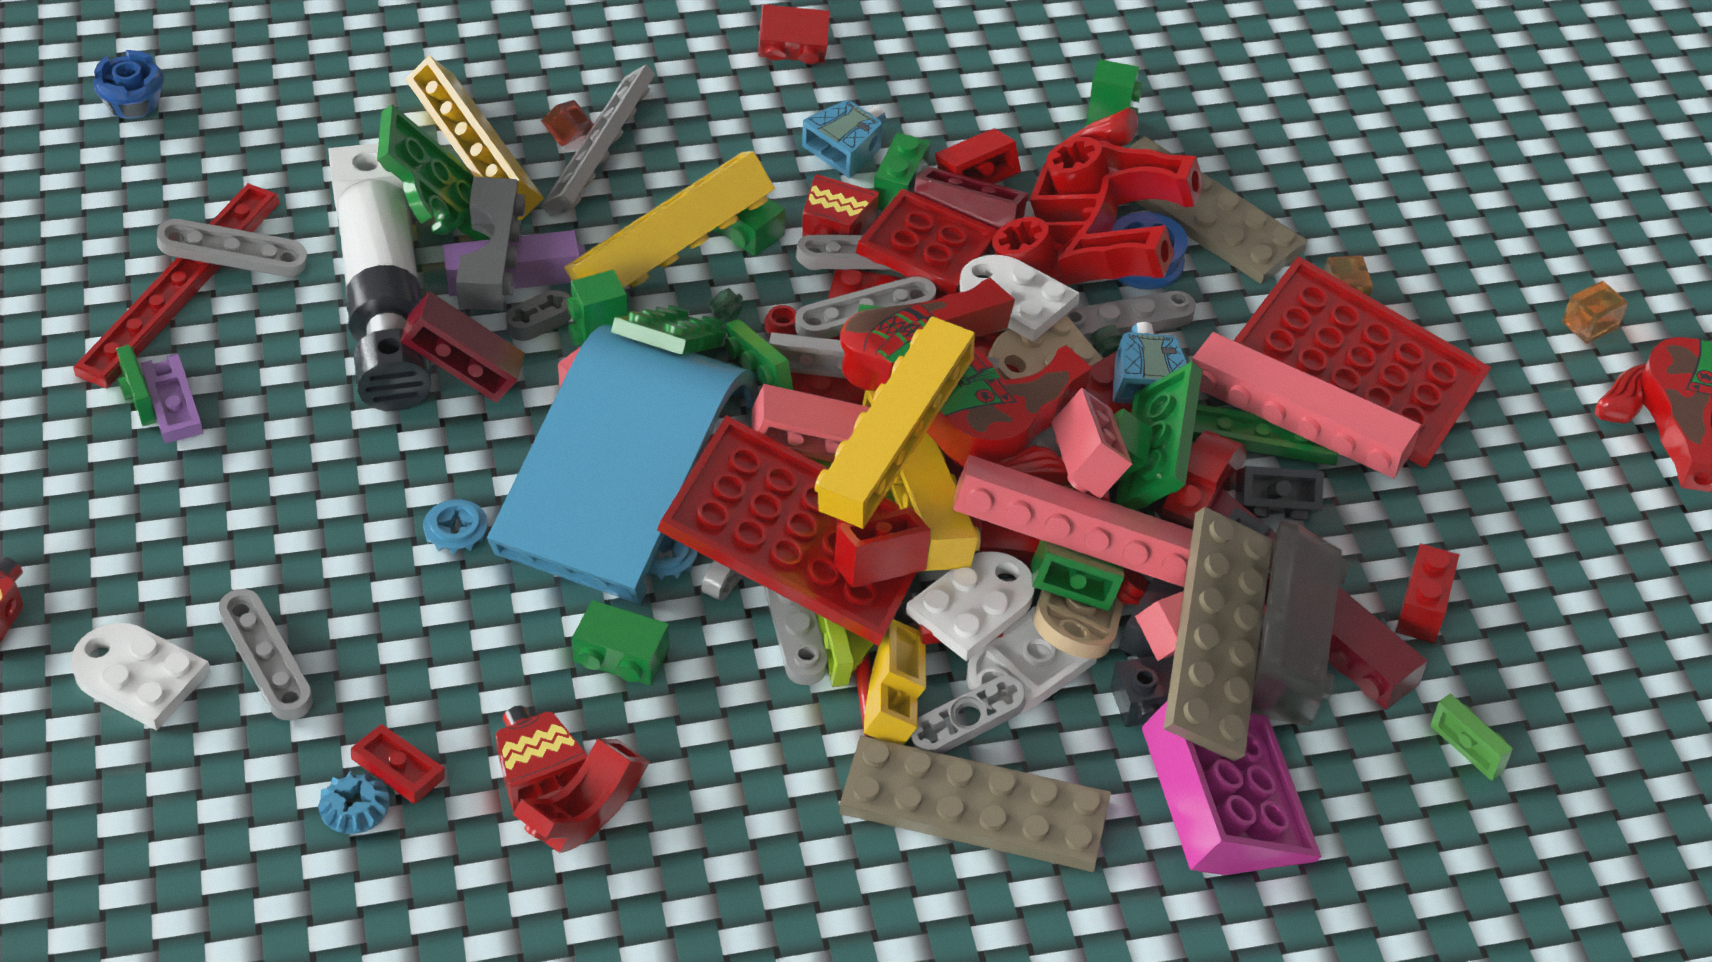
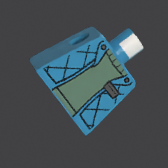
(844, 135)
(1143, 360)

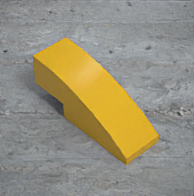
(895, 685)

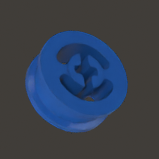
(1178, 240)

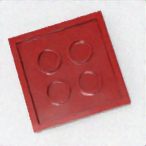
(925, 240)

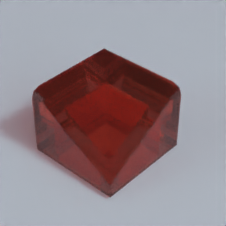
(567, 122)

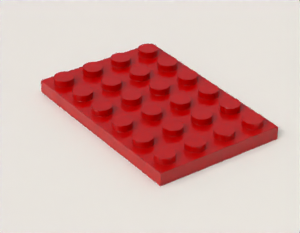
(1365, 350)
(760, 515)

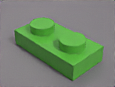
(1471, 736)

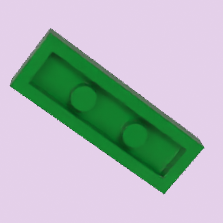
(757, 355)

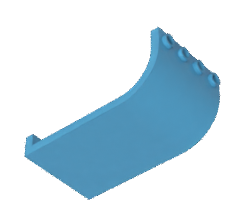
(613, 461)

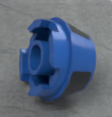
(129, 84)

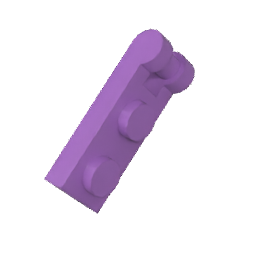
(172, 399)

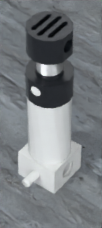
(378, 278)

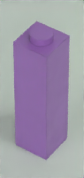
(538, 263)

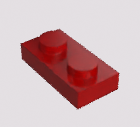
(397, 763)

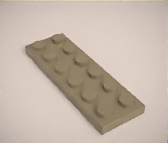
(1231, 227)
(1218, 635)
(975, 803)

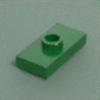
(134, 385)

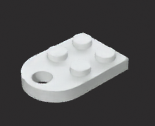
(1038, 298)
(972, 604)
(1027, 658)
(138, 674)

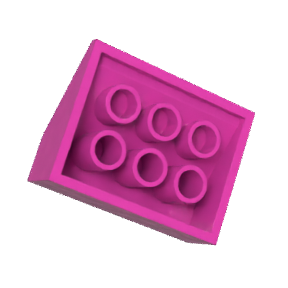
(1232, 811)

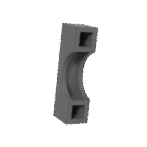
(485, 273)

